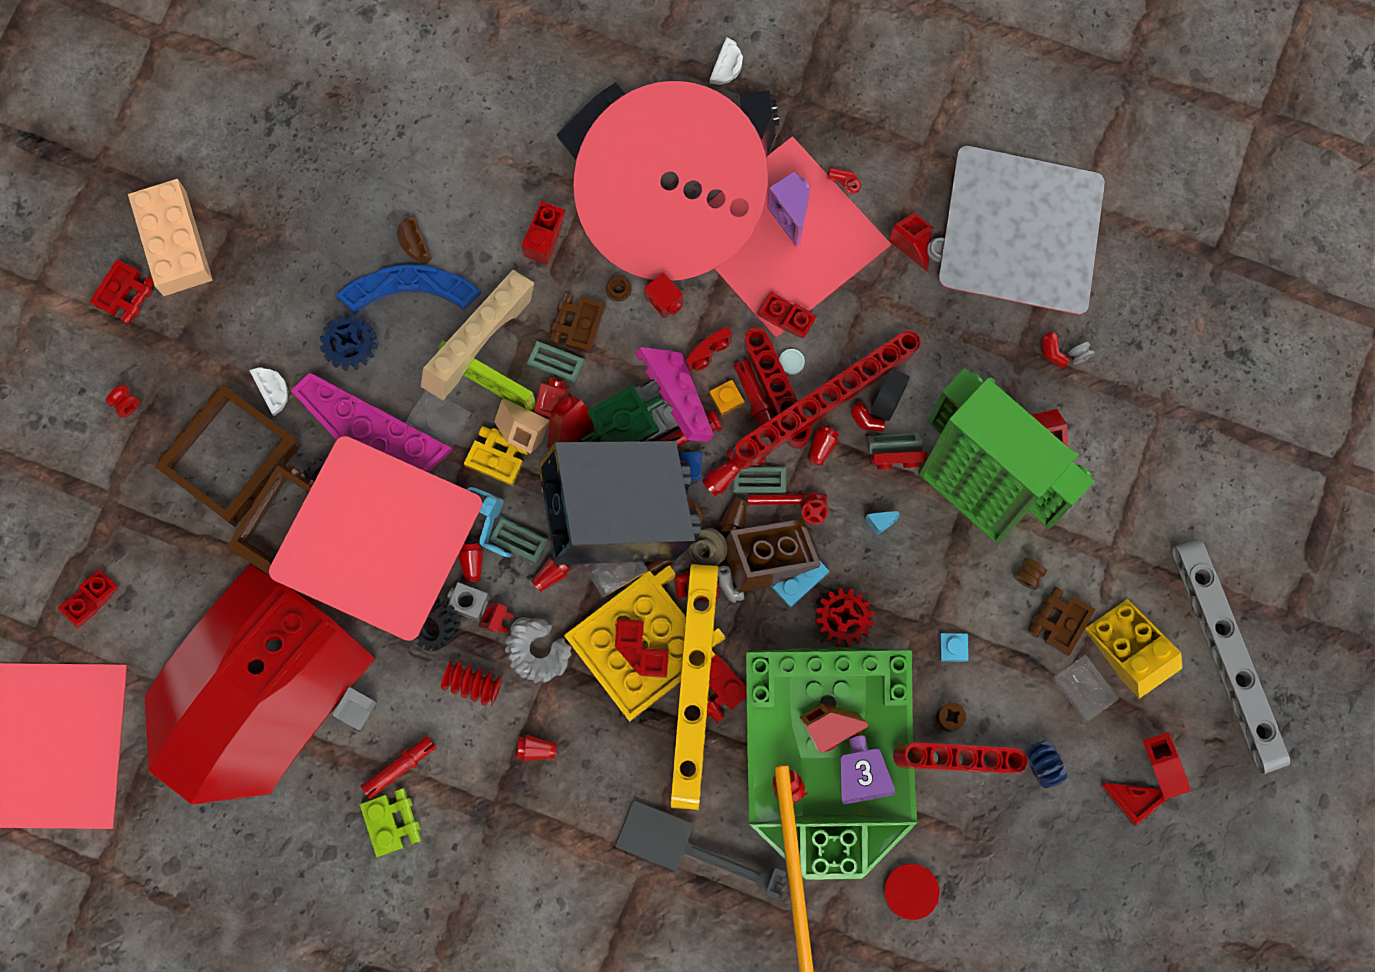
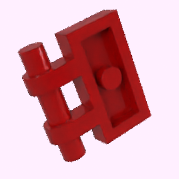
(117, 286)
(726, 686)

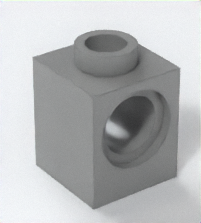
(479, 604)

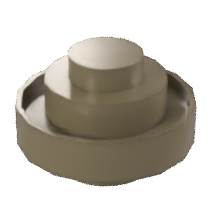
(709, 548)

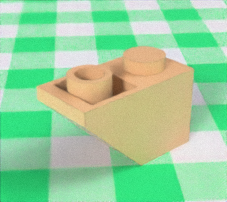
(520, 426)

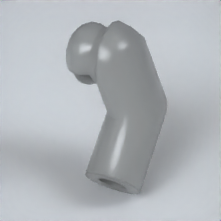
(726, 585)

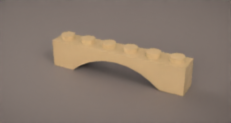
(452, 360)

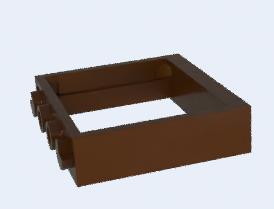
(202, 418)
(239, 542)

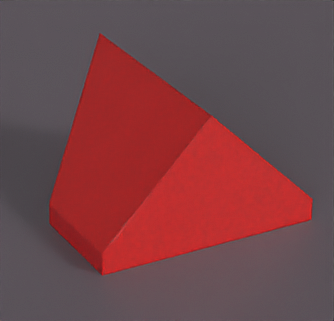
(912, 238)

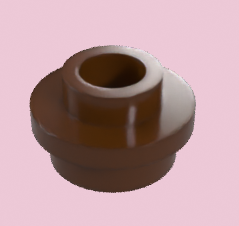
(618, 281)

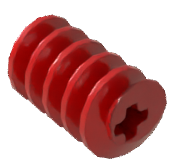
(471, 683)

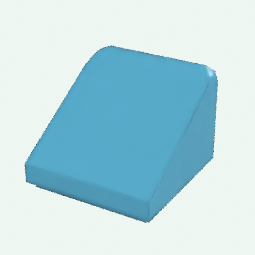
(881, 521)

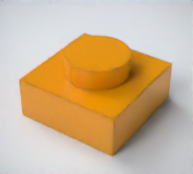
(726, 397)

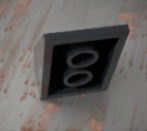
(762, 114)
(574, 131)

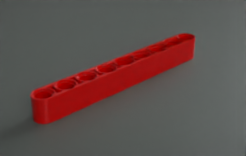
(818, 406)

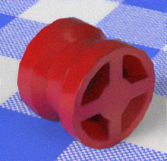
(122, 401)
(816, 514)

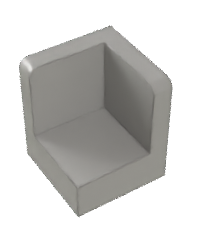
(354, 709)

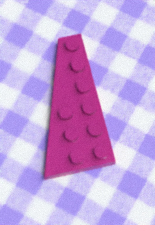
(351, 417)

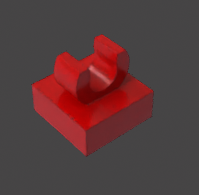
(493, 618)

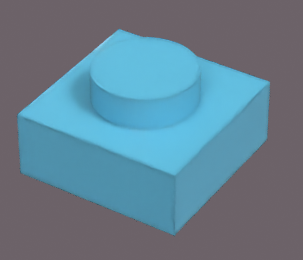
(953, 647)

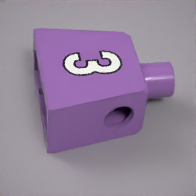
(864, 774)

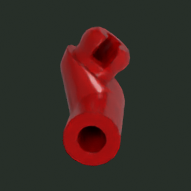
(1051, 350)
(864, 419)

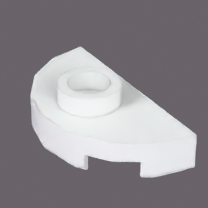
(728, 63)
(272, 388)

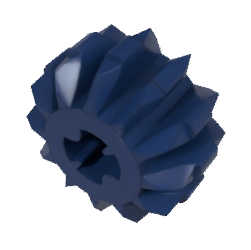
(1046, 764)

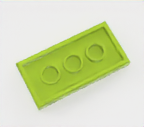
(498, 384)

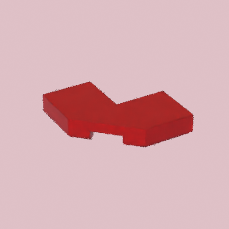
(644, 661)

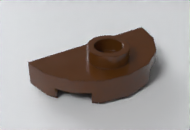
(412, 241)

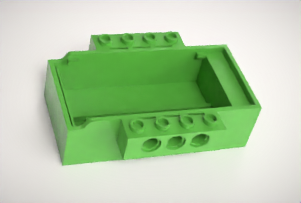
(999, 459)

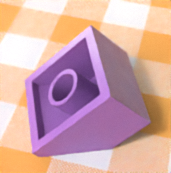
(789, 204)

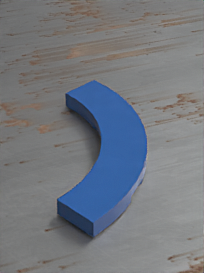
(408, 279)

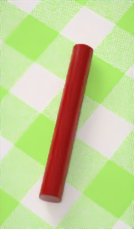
(777, 499)

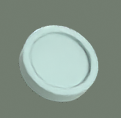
(792, 361)

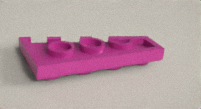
(677, 390)

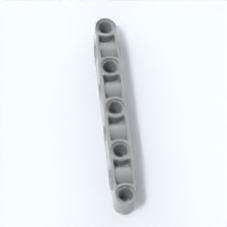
(1231, 656)

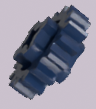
(347, 331)

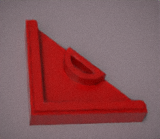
(1134, 800)

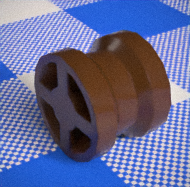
(1030, 573)
(946, 720)

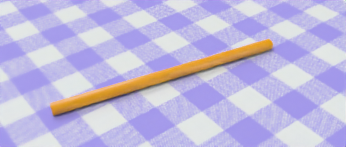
(793, 868)

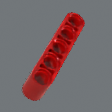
(772, 376)
(972, 758)

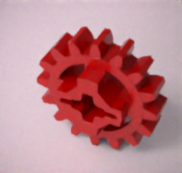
(841, 628)

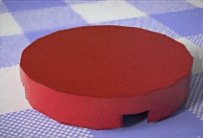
(911, 891)

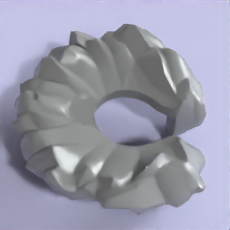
(521, 659)

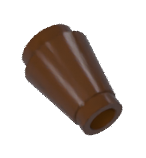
(734, 517)

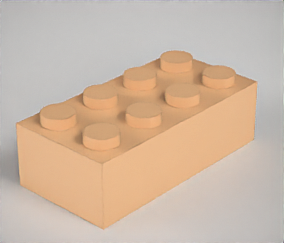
(170, 237)

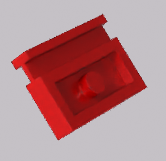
(909, 459)

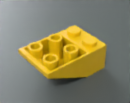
(1135, 648)

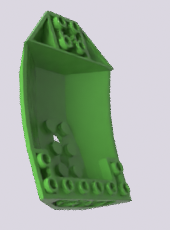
(788, 683)

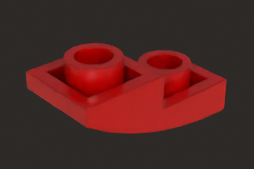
(786, 316)
(702, 355)
(89, 599)

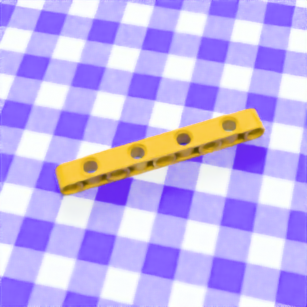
(694, 687)

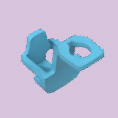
(491, 508)

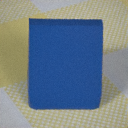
(694, 460)

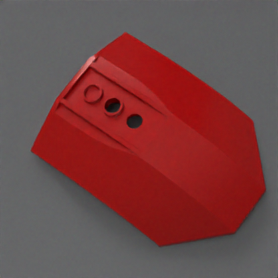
(236, 732)

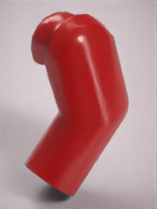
(846, 178)

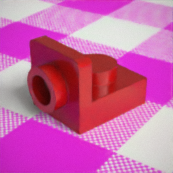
(549, 394)

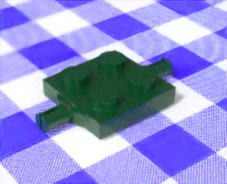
(623, 418)

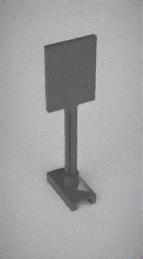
(666, 839)

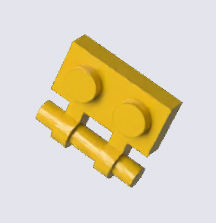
(493, 462)

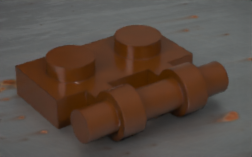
(584, 325)
(1069, 625)

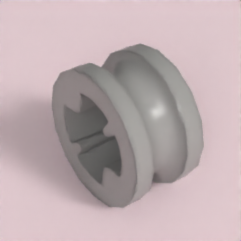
(1081, 353)

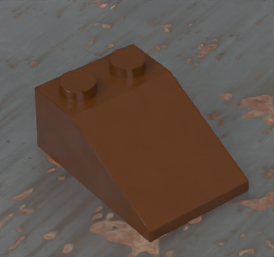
(770, 554)

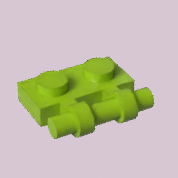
(383, 826)

